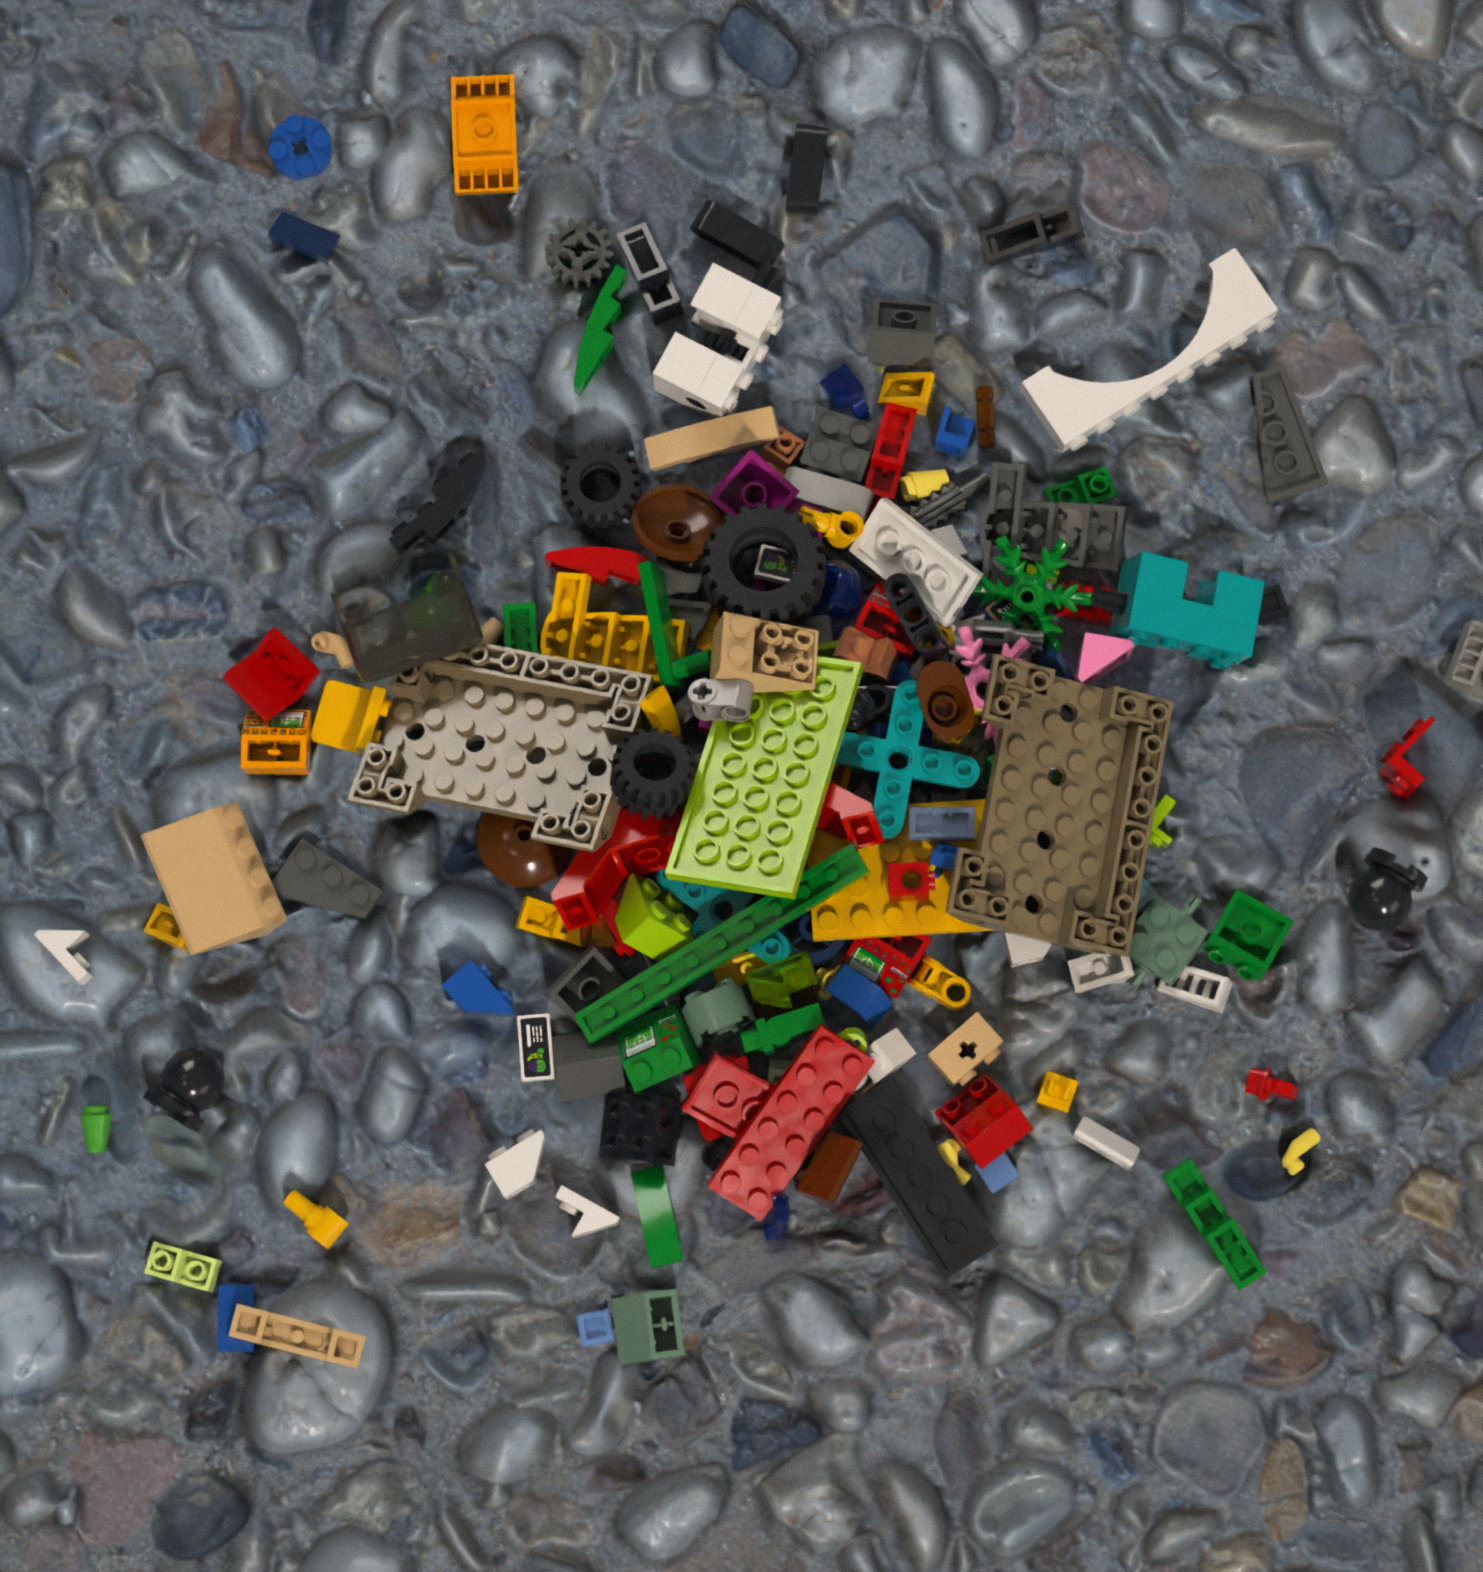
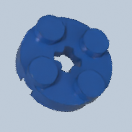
(294, 131)

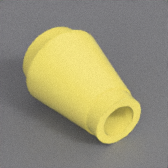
(922, 483)

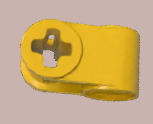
(939, 983)

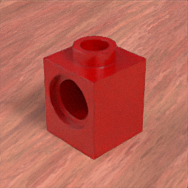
(899, 892)

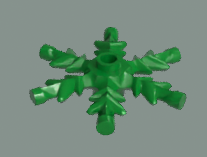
(1034, 583)

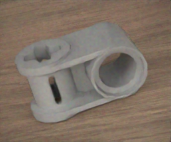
(724, 701)

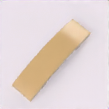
(297, 1336)

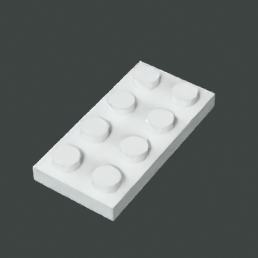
(899, 544)

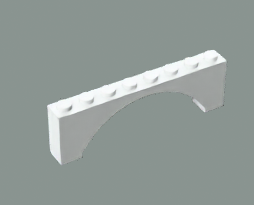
(1078, 408)

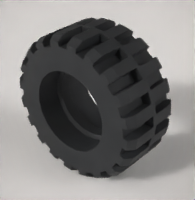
(751, 530)

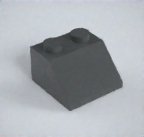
(902, 333)

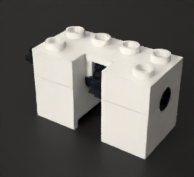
(741, 322)

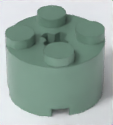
(718, 1013)

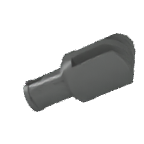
(1000, 632)

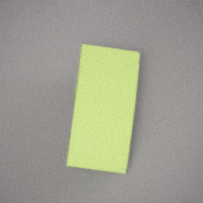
(183, 1267)

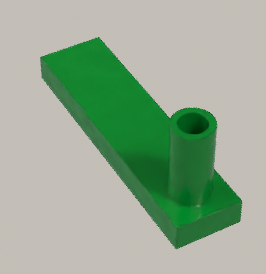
(670, 666)

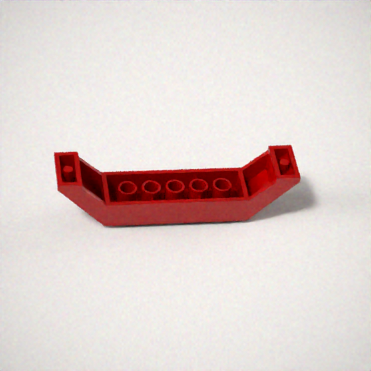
(646, 846)

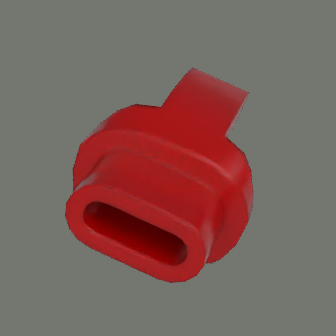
(1263, 1084)

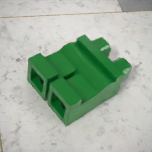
(781, 1030)

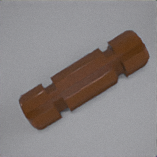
(985, 417)

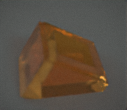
(597, 934)

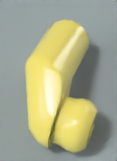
(1297, 1148)
(950, 1149)

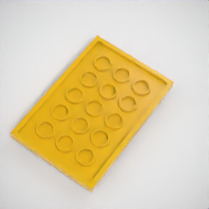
(865, 907)

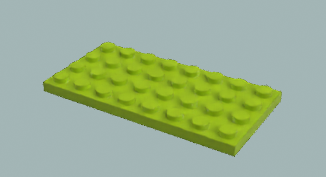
(765, 787)

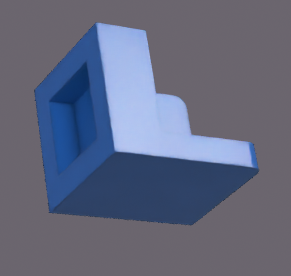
(953, 434)

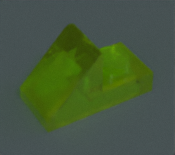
(777, 980)

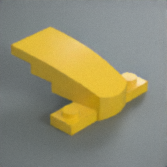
(600, 636)

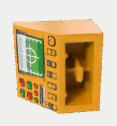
(277, 744)

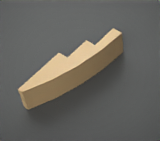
(712, 437)

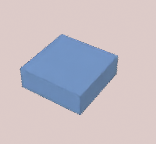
(998, 1173)
(595, 1328)

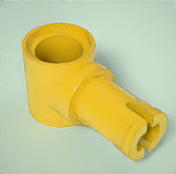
(830, 524)
(320, 1222)

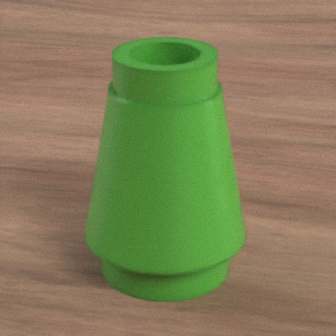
(96, 1127)

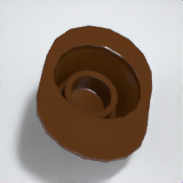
(945, 699)

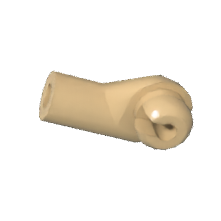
(335, 645)

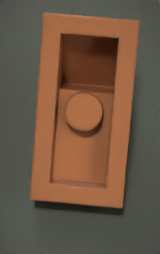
(876, 656)

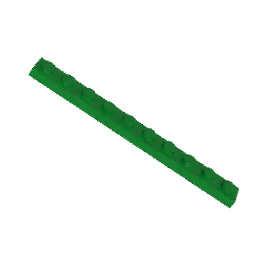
(719, 945)

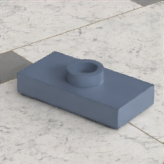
(941, 824)

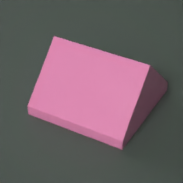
(1100, 656)

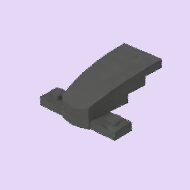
(1091, 529)

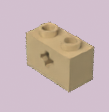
(972, 1032)

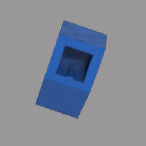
(475, 993)

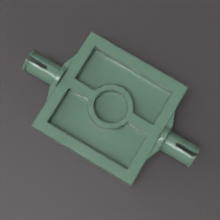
(1165, 940)

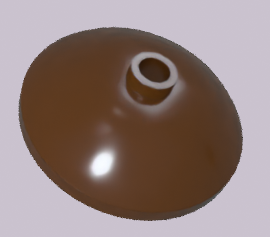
(675, 521)
(517, 861)

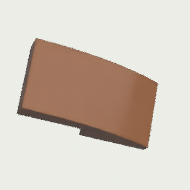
(782, 451)

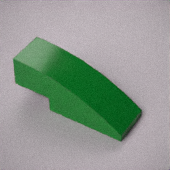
(657, 1217)

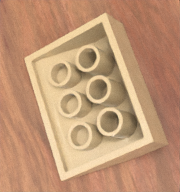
(214, 879)

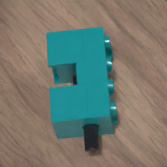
(1152, 614)

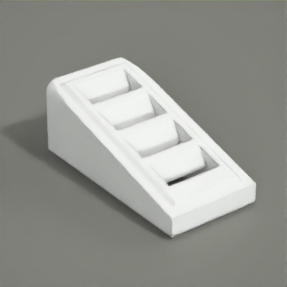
(1191, 996)

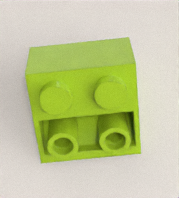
(652, 919)

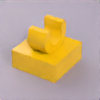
(1057, 1092)

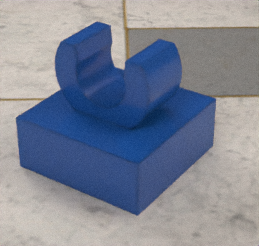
(943, 857)

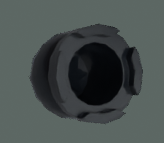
(1382, 894)
(189, 1084)

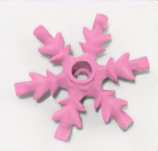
(978, 673)

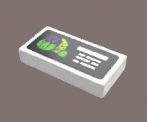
(774, 565)
(535, 1047)

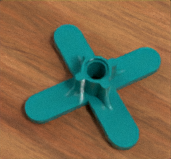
(921, 762)
(709, 903)

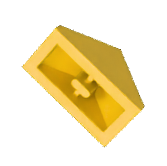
(908, 390)
(165, 927)

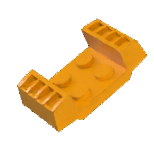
(484, 135)

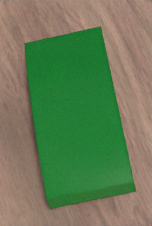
(1085, 488)

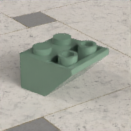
(648, 1327)

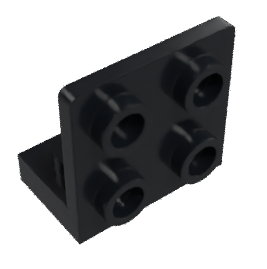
(640, 1128)

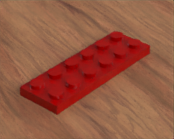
(790, 1121)

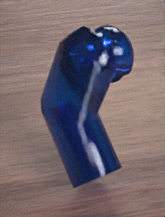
(781, 1217)

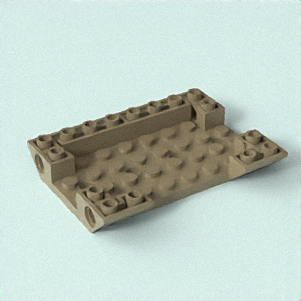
(518, 708)
(1094, 817)

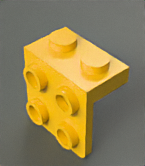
(350, 716)

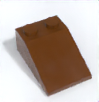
(829, 1169)

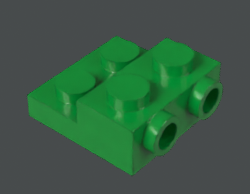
(1247, 936)

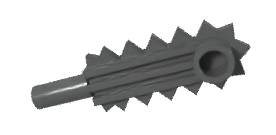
(948, 501)

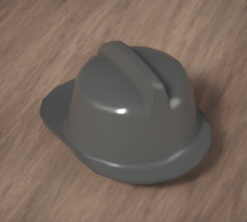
(681, 576)

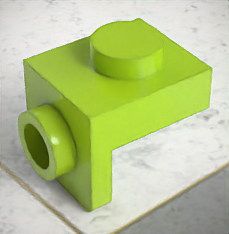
(1162, 809)

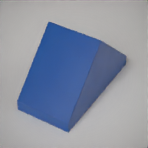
(859, 995)

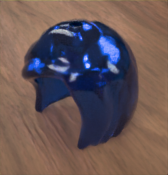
(842, 591)

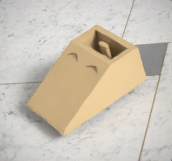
(764, 653)

